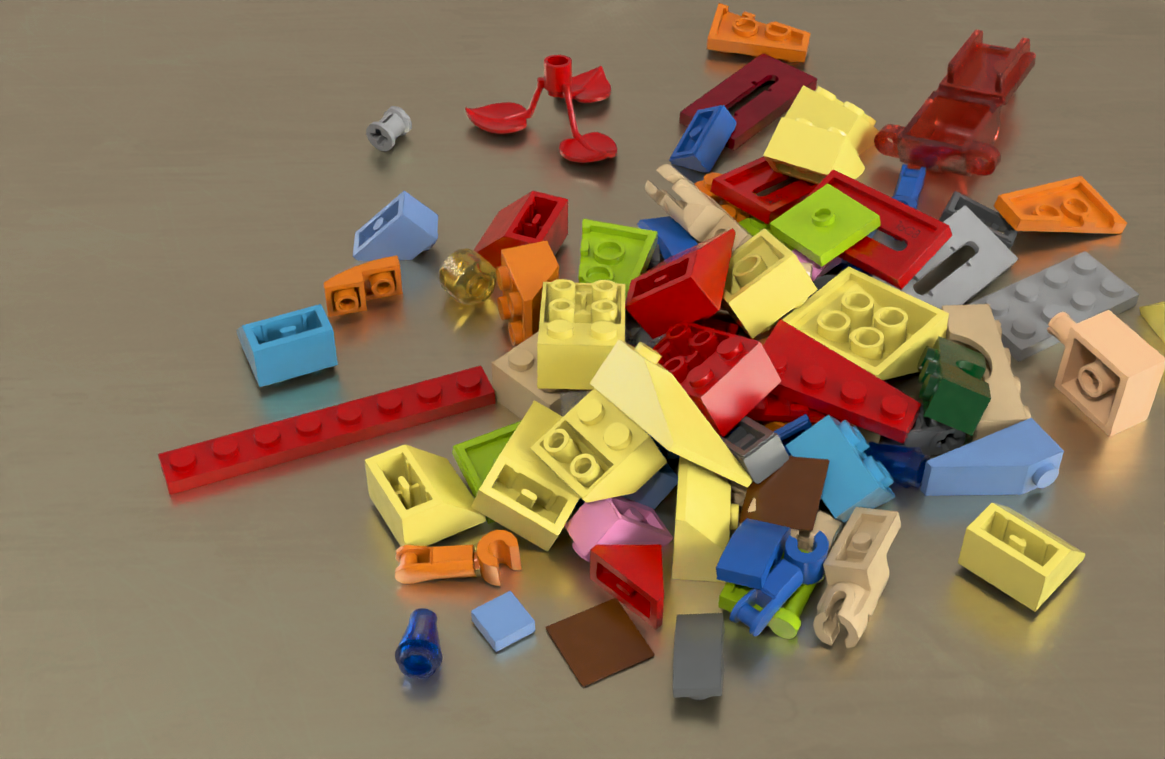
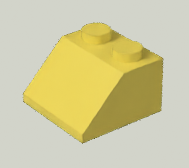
(764, 283)
(701, 522)

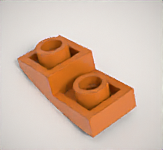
(371, 280)

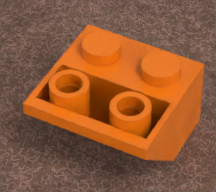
(521, 281)

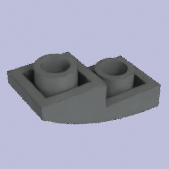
(698, 656)

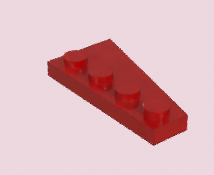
(837, 386)

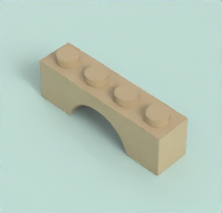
(979, 331)

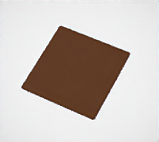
(789, 494)
(599, 642)

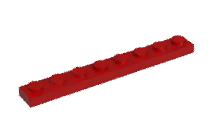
(325, 429)

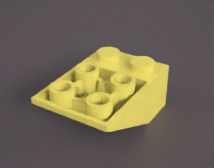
(577, 331)
(523, 489)

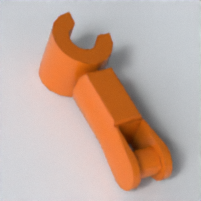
(459, 561)

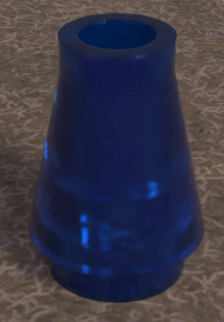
(902, 462)
(420, 646)

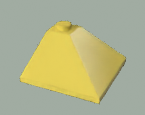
(870, 323)
(663, 409)

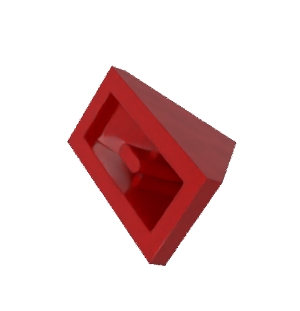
(632, 576)

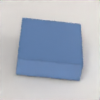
(503, 621)

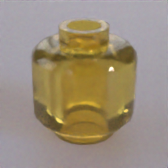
(467, 277)

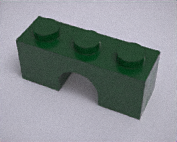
(953, 385)

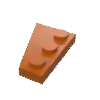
(747, 36)
(1060, 207)

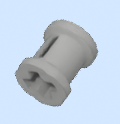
(389, 128)

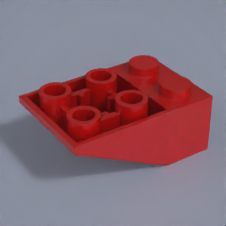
(682, 286)
(718, 371)

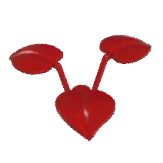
(558, 82)

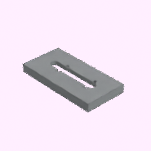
(988, 263)

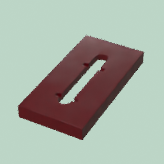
(764, 107)

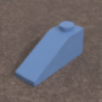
(997, 464)

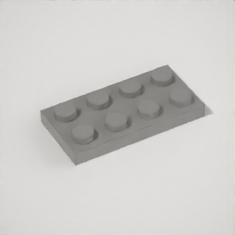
(1073, 286)

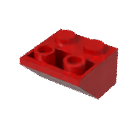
(524, 222)

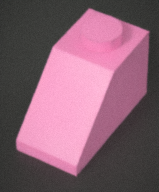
(615, 523)

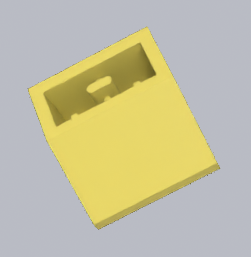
(827, 111)
(811, 152)
(599, 450)
(419, 496)
(1017, 555)

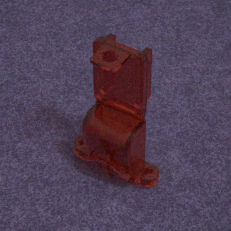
(964, 113)

